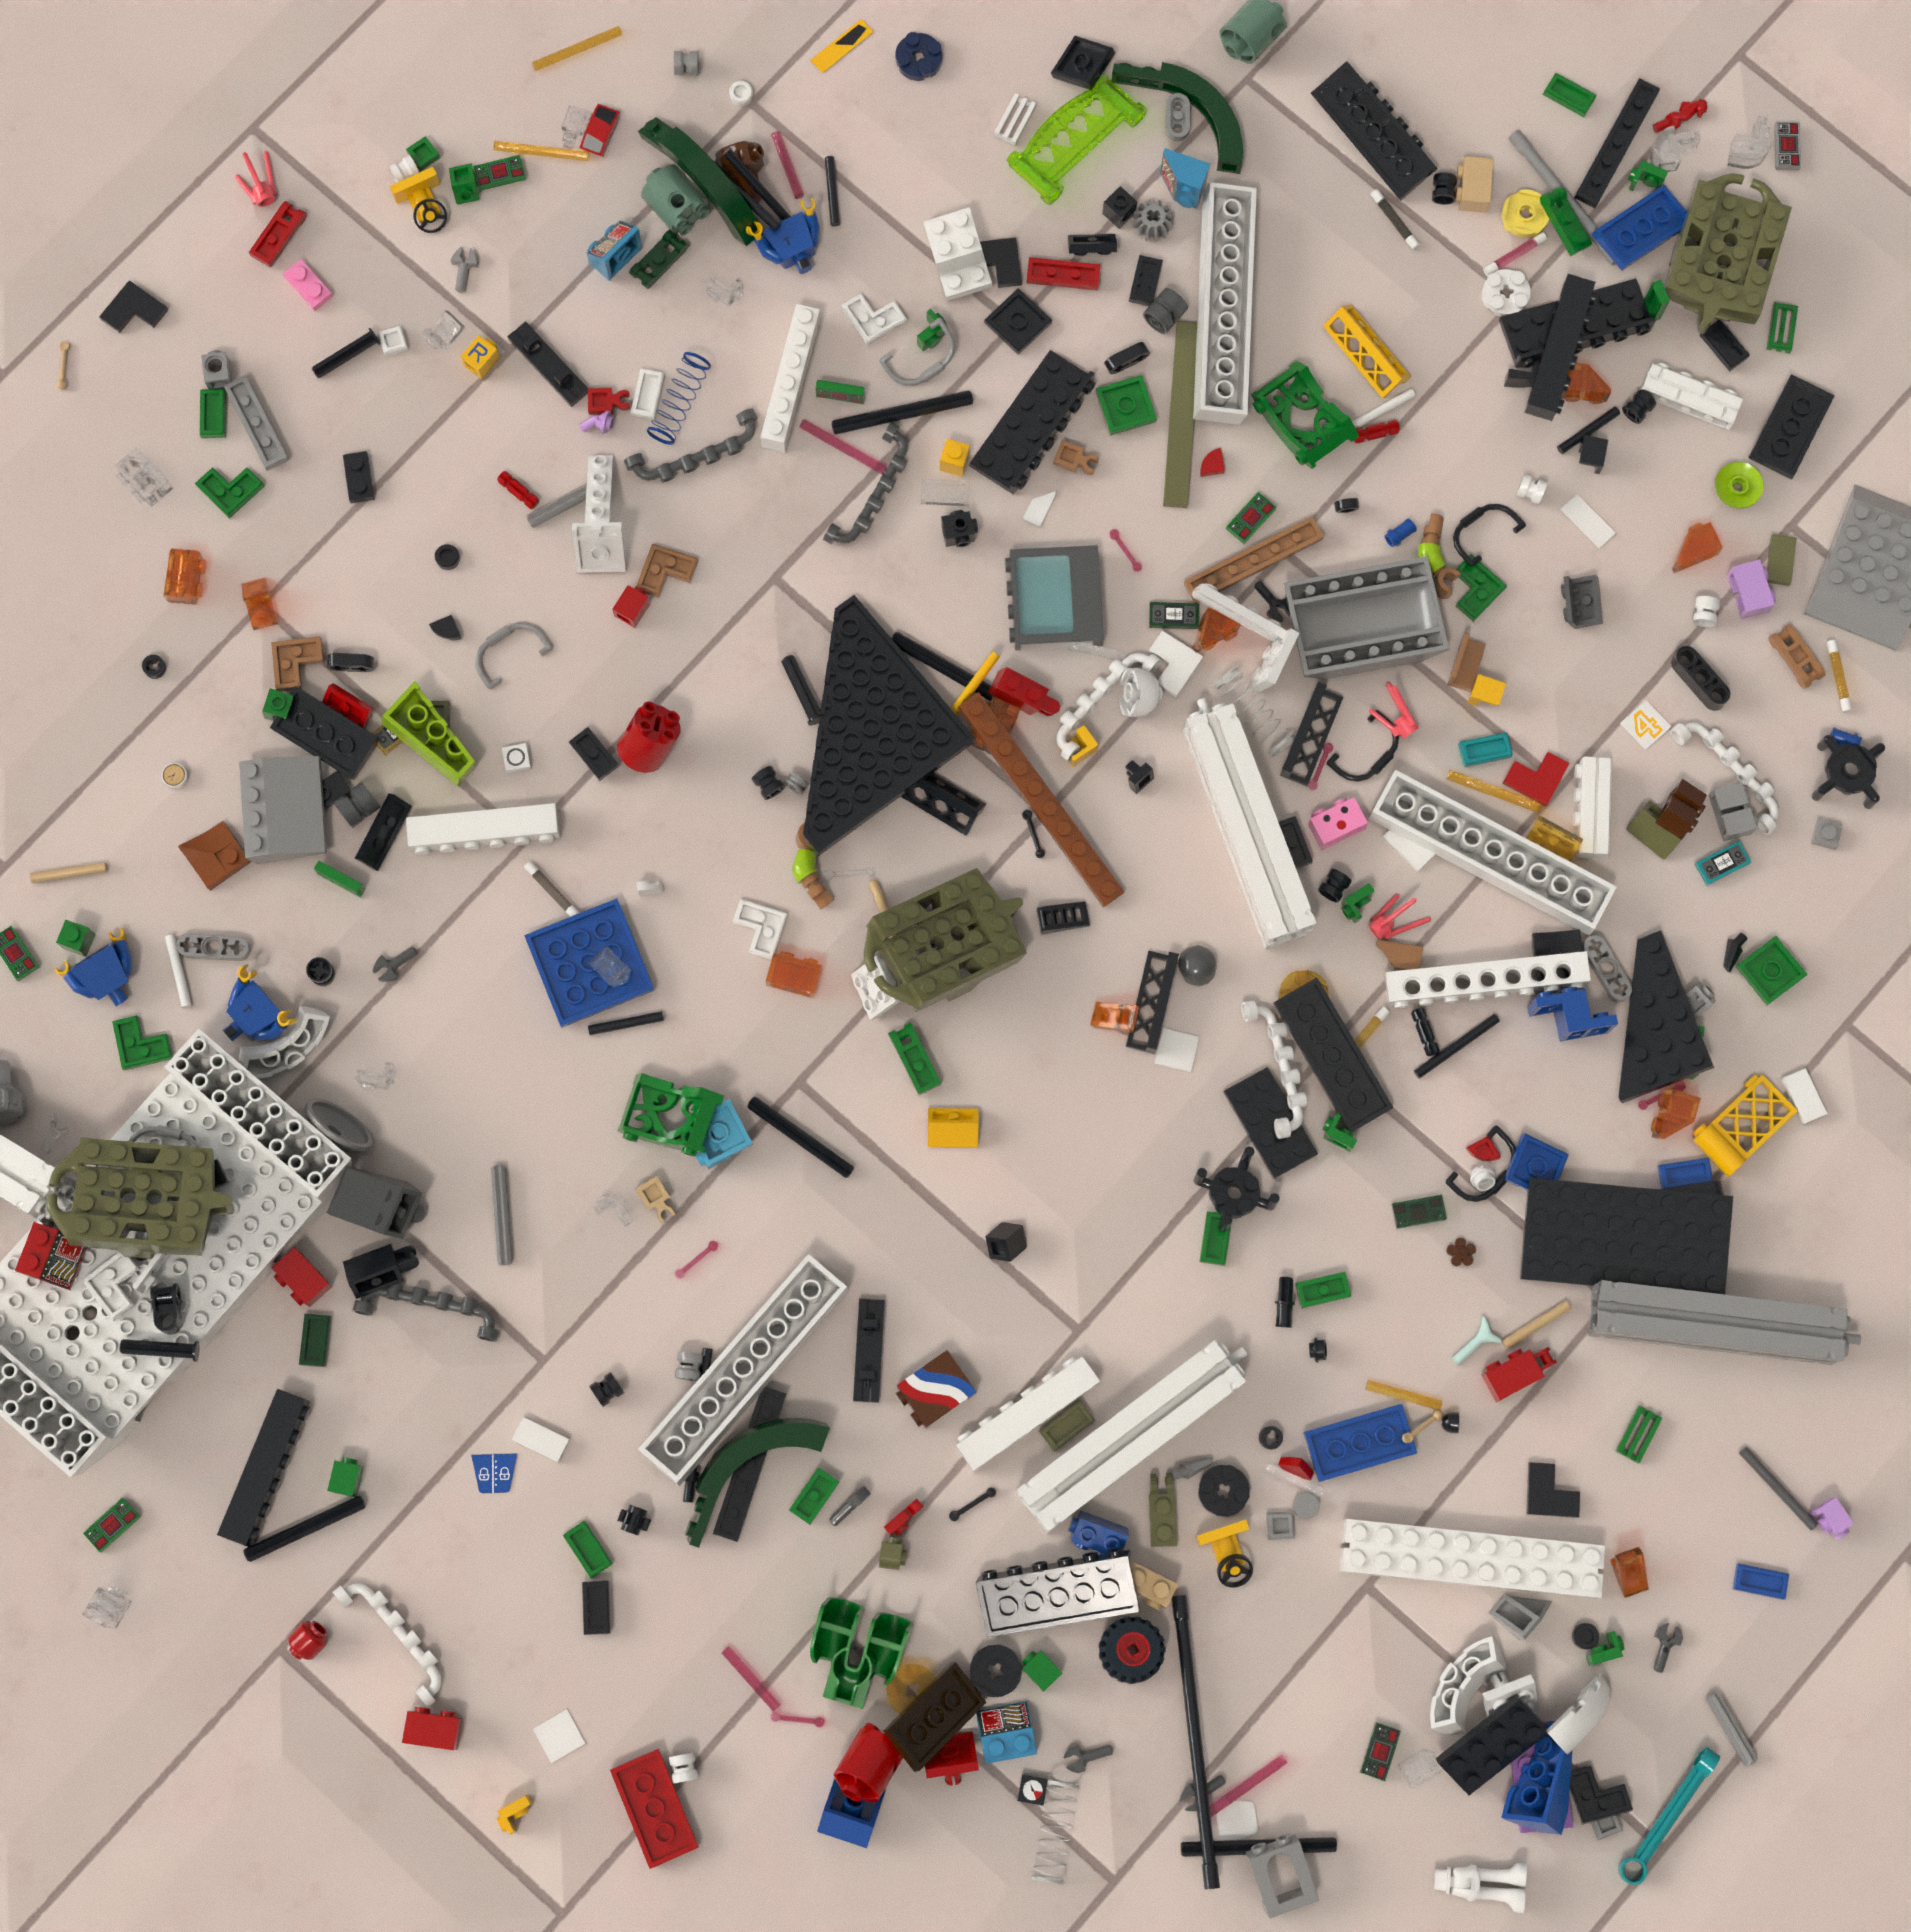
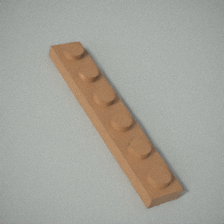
(1258, 557)

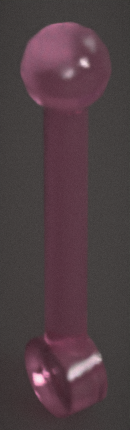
(1114, 535)
(1328, 748)
(1680, 1086)
(712, 1246)
(775, 1717)

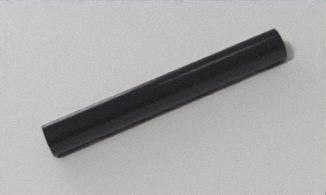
(832, 191)
(1588, 430)
(625, 1023)

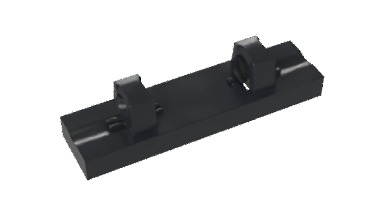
(548, 364)
(868, 1351)

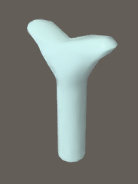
(1483, 1336)

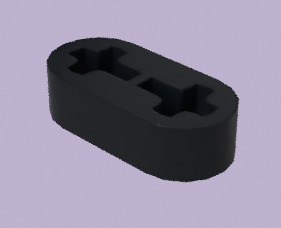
(1127, 358)
(350, 662)

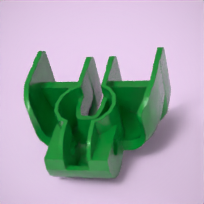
(834, 1640)

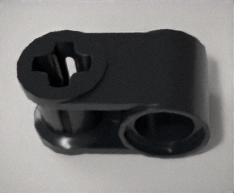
(166, 1302)

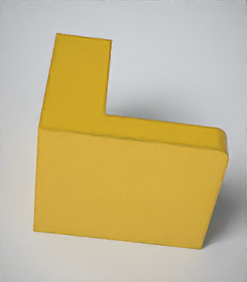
(1486, 690)
(1087, 743)

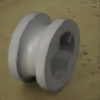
(796, 783)

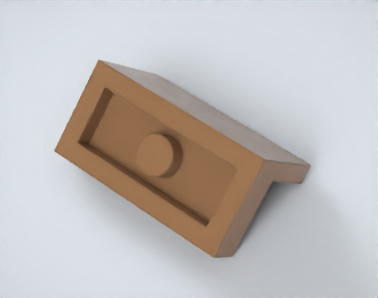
(1466, 664)

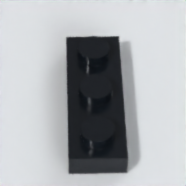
(383, 832)

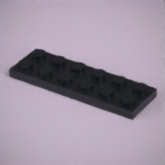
(1333, 1055)

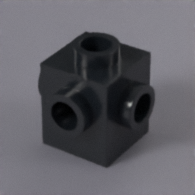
(958, 528)

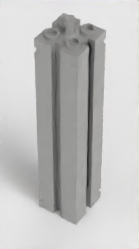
(1720, 1322)

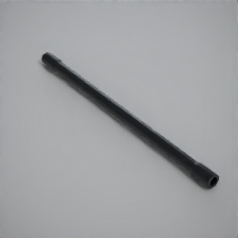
(1209, 1865)

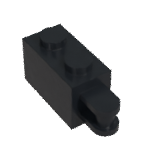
(379, 1269)

